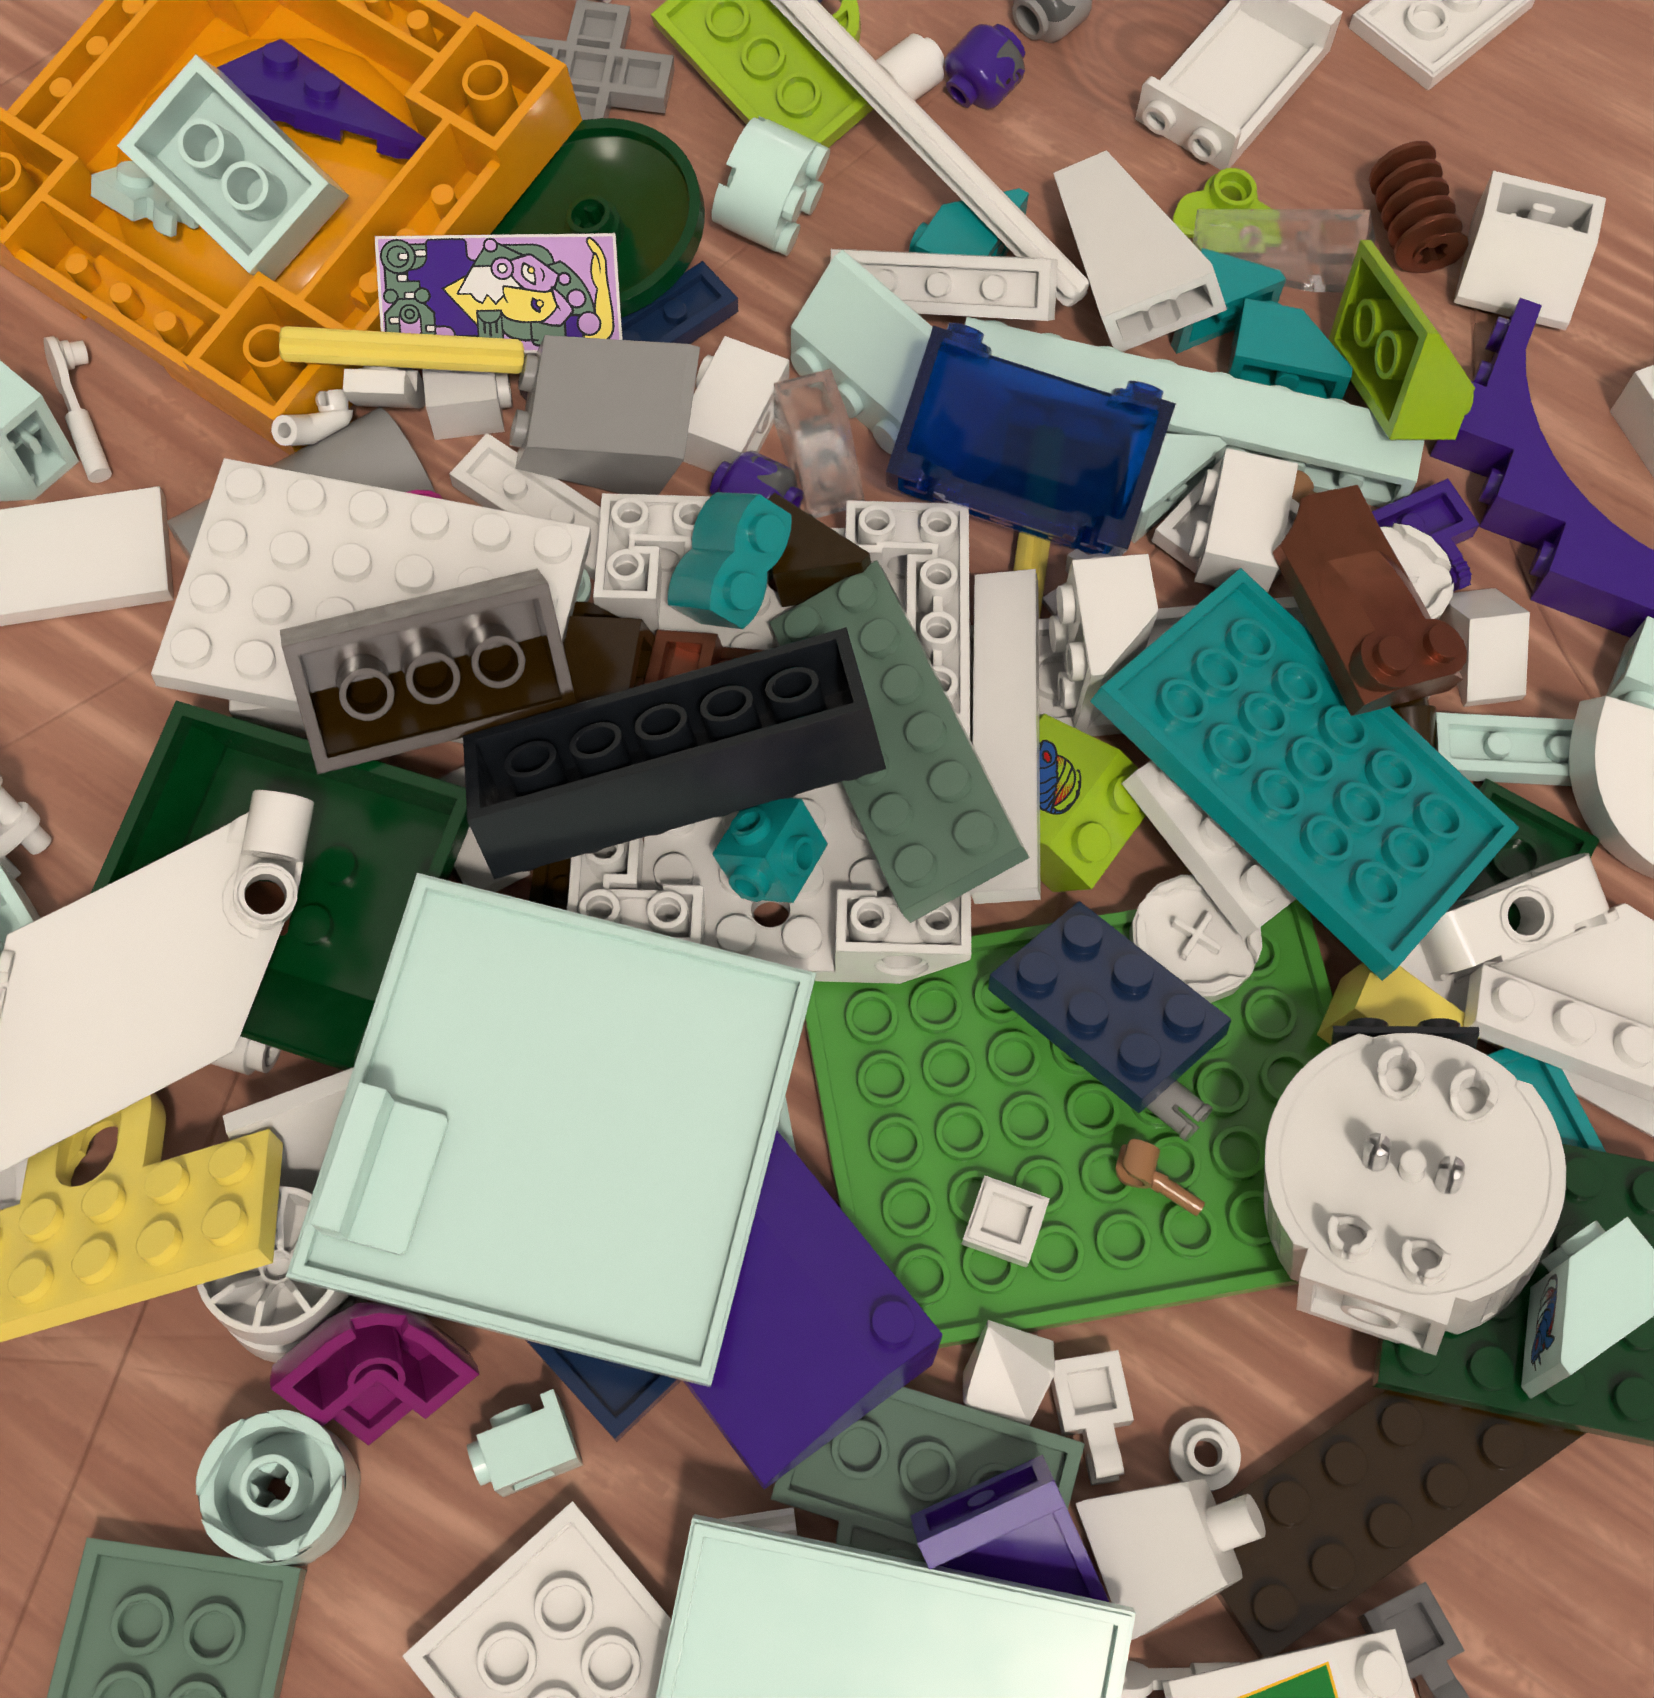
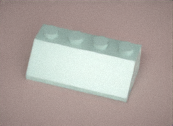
(866, 341)

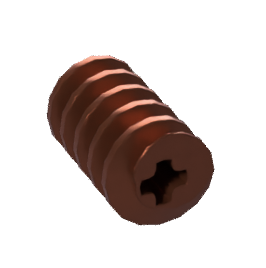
(1417, 208)

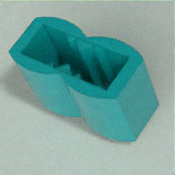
(729, 560)

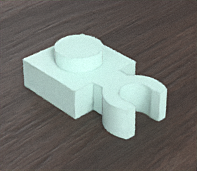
(137, 197)

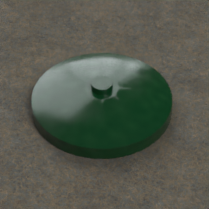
(625, 183)

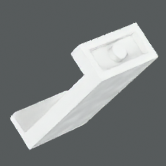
(1238, 75)

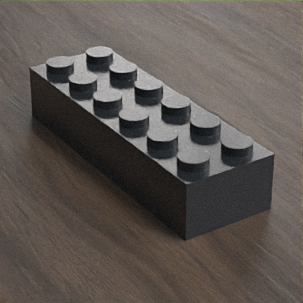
(669, 754)

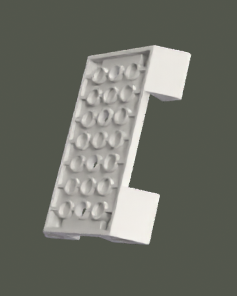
(845, 914)

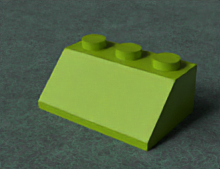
(1398, 354)

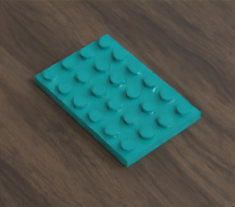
(1330, 803)

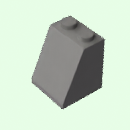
(606, 412)

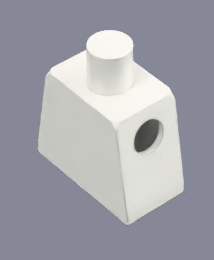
(1168, 1547)

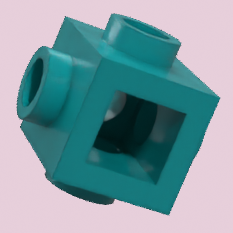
(770, 850)

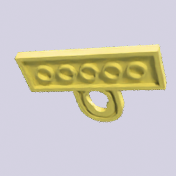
(135, 1226)

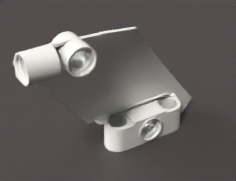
(1563, 943)
(141, 977)

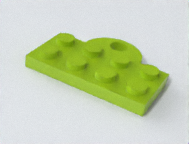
(766, 63)

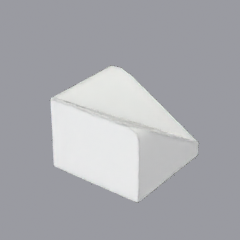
(1008, 1373)

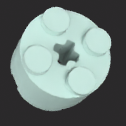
(770, 184)
(248, 1518)

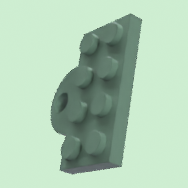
(909, 1458)

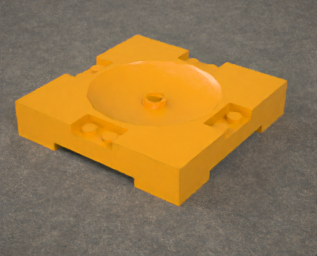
(466, 84)

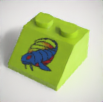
(1082, 806)

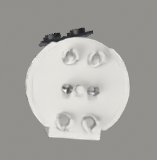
(1410, 1181)

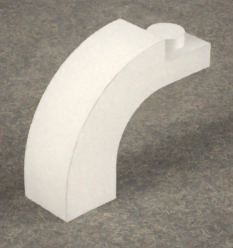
(1615, 777)

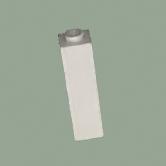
(1134, 255)

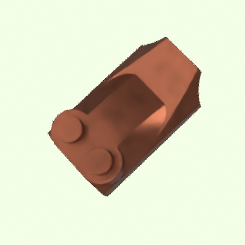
(1364, 606)

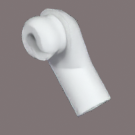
(314, 427)

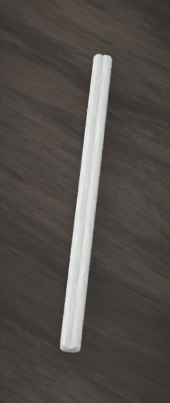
(931, 142)

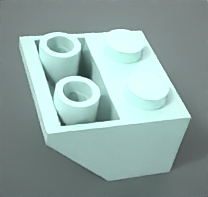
(31, 441)

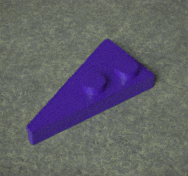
(312, 99)

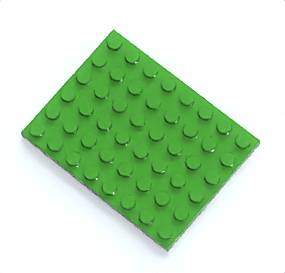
(951, 1085)

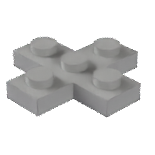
(603, 69)

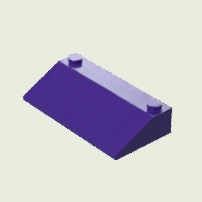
(811, 1329)

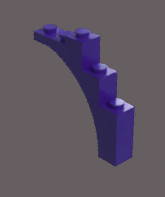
(1582, 557)

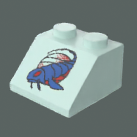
(1588, 1301)

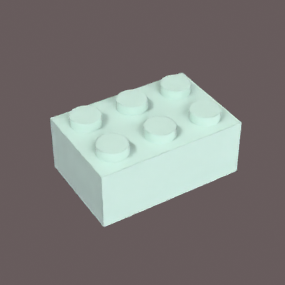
(232, 169)

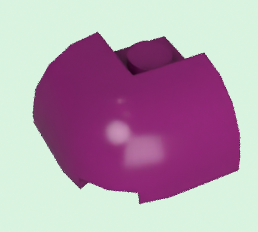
(372, 1369)

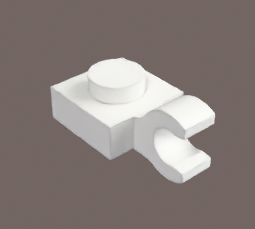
(1093, 1401)

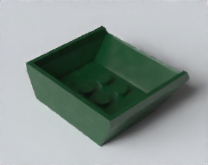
(361, 858)

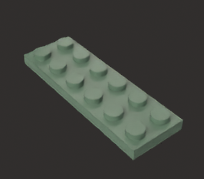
(933, 806)

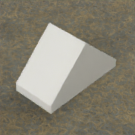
(1496, 645)

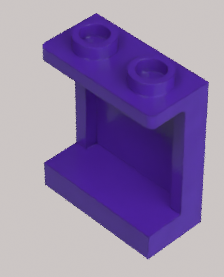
(1011, 1532)

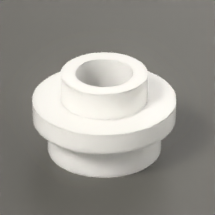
(1221, 1437)

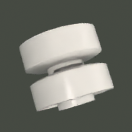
(266, 1307)

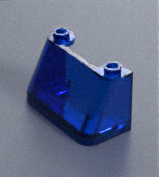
(1028, 445)

